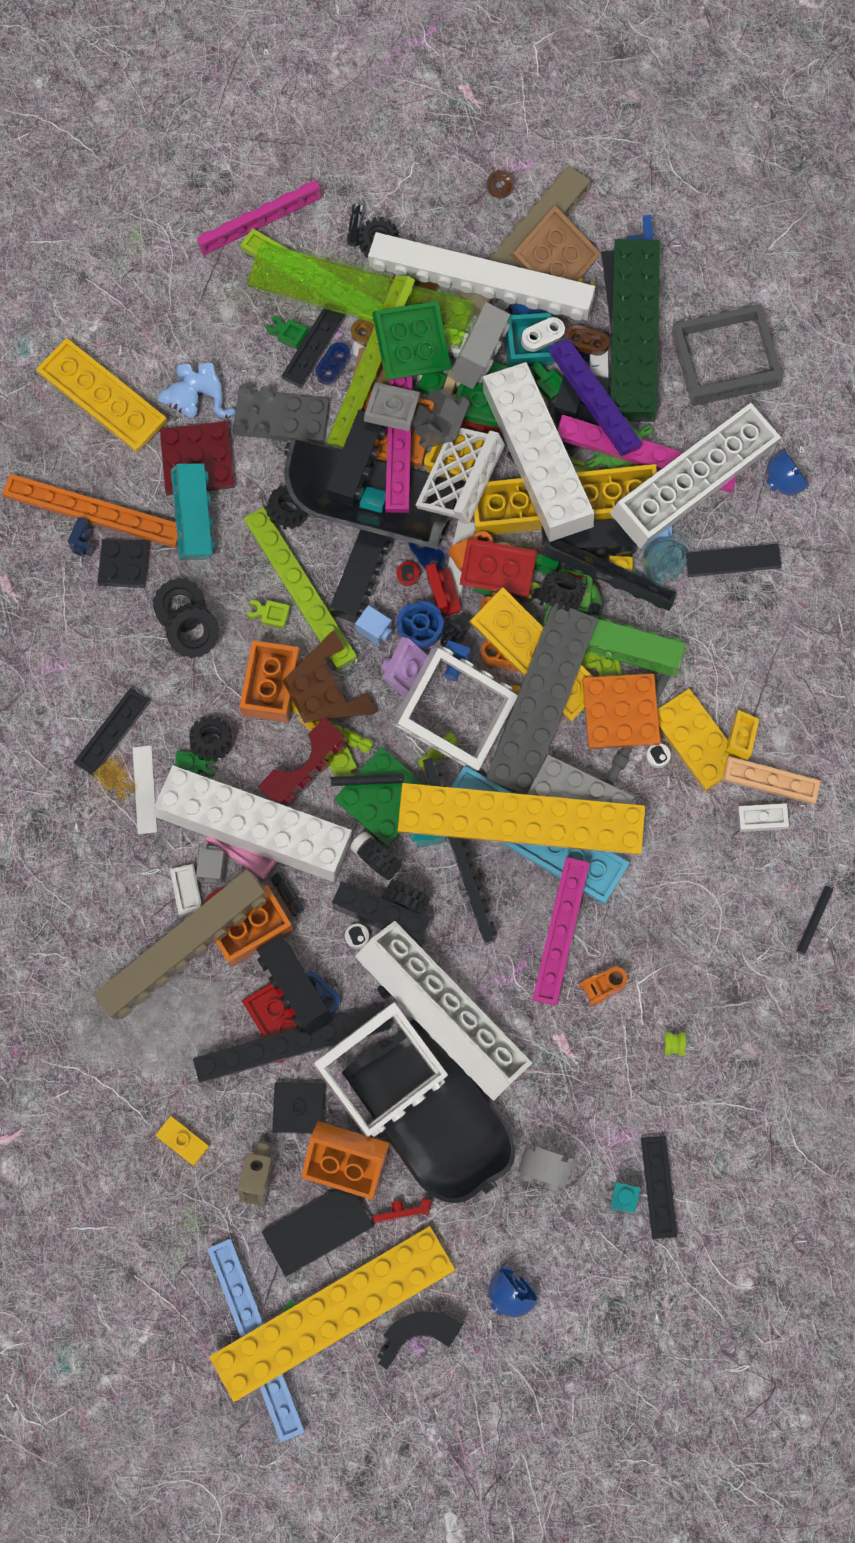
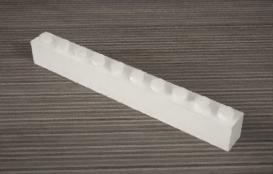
(481, 276)

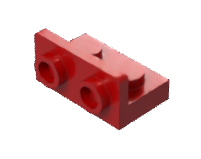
(443, 590)

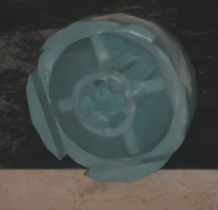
(664, 559)

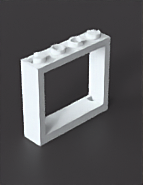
(405, 724)
(414, 1097)

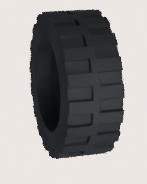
(174, 588)
(196, 648)

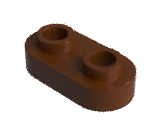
(587, 339)

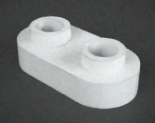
(544, 334)

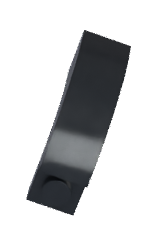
(418, 1324)

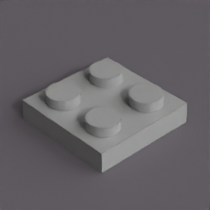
(392, 406)

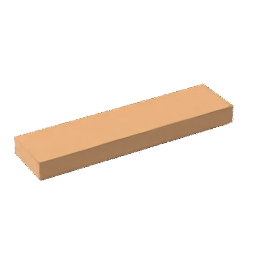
(771, 780)

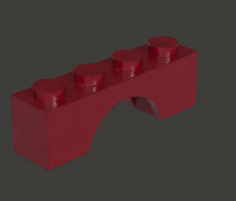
(325, 743)

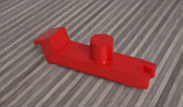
(399, 1212)

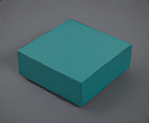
(373, 499)

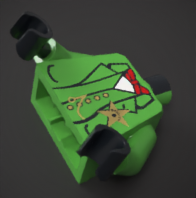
(591, 600)

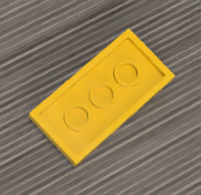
(695, 738)

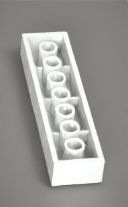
(538, 452)
(695, 475)
(253, 823)
(443, 1010)

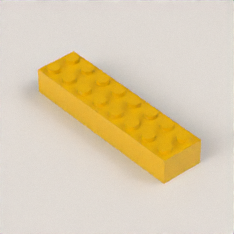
(508, 507)

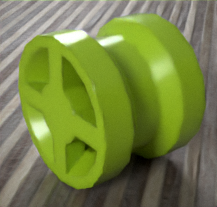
(674, 1044)

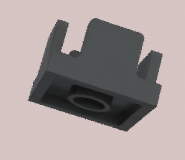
(443, 421)

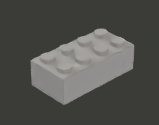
(566, 781)

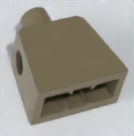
(255, 1184)

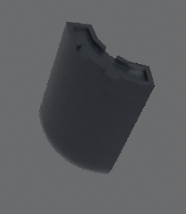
(309, 473)
(451, 1138)

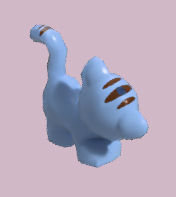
(184, 395)

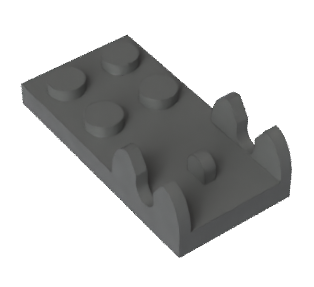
(280, 415)

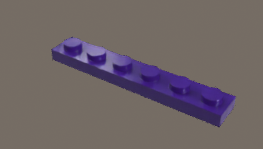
(595, 397)

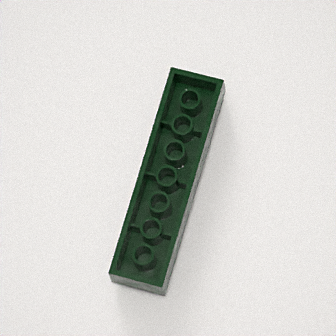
(635, 328)

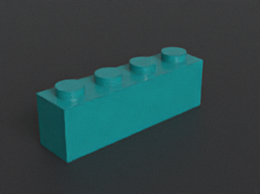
(191, 512)

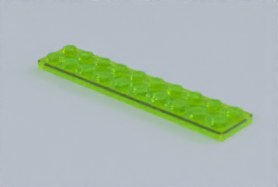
(346, 288)

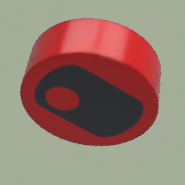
(407, 574)

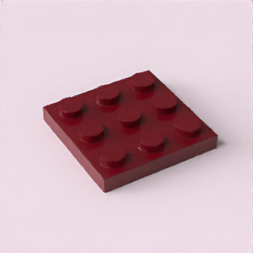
(199, 444)

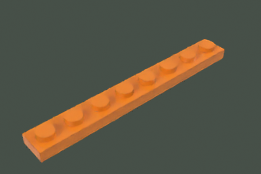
(91, 509)

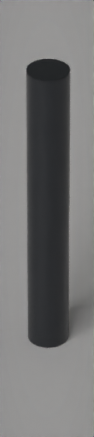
(367, 780)
(814, 920)

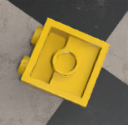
(431, 457)

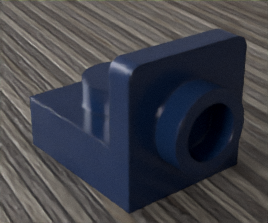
(79, 535)

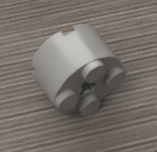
(545, 1166)

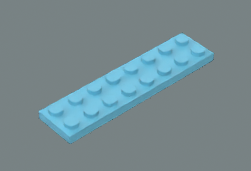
(604, 867)

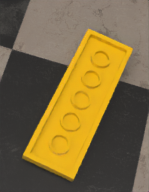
(101, 395)
(516, 636)

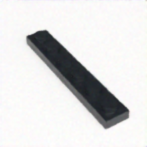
(610, 573)

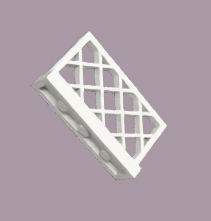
(476, 482)

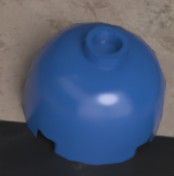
(785, 475)
(420, 624)
(511, 1295)

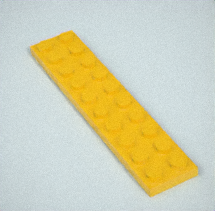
(521, 819)
(331, 1314)

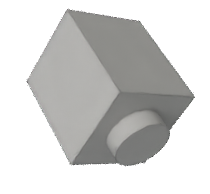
(211, 865)

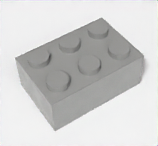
(480, 346)

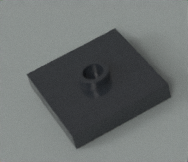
(297, 1107)

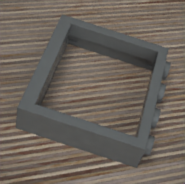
(733, 387)

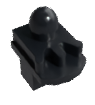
(455, 630)

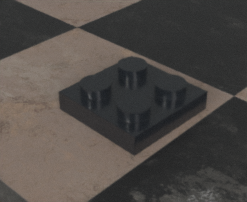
(123, 563)

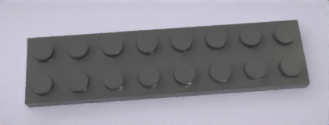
(541, 699)

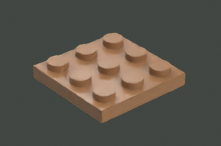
(556, 248)

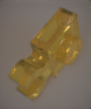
(111, 777)

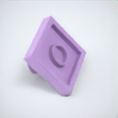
(403, 666)

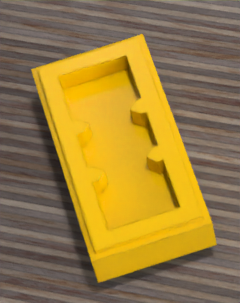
(182, 1141)

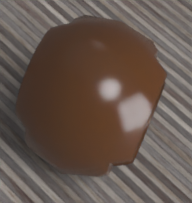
(493, 178)

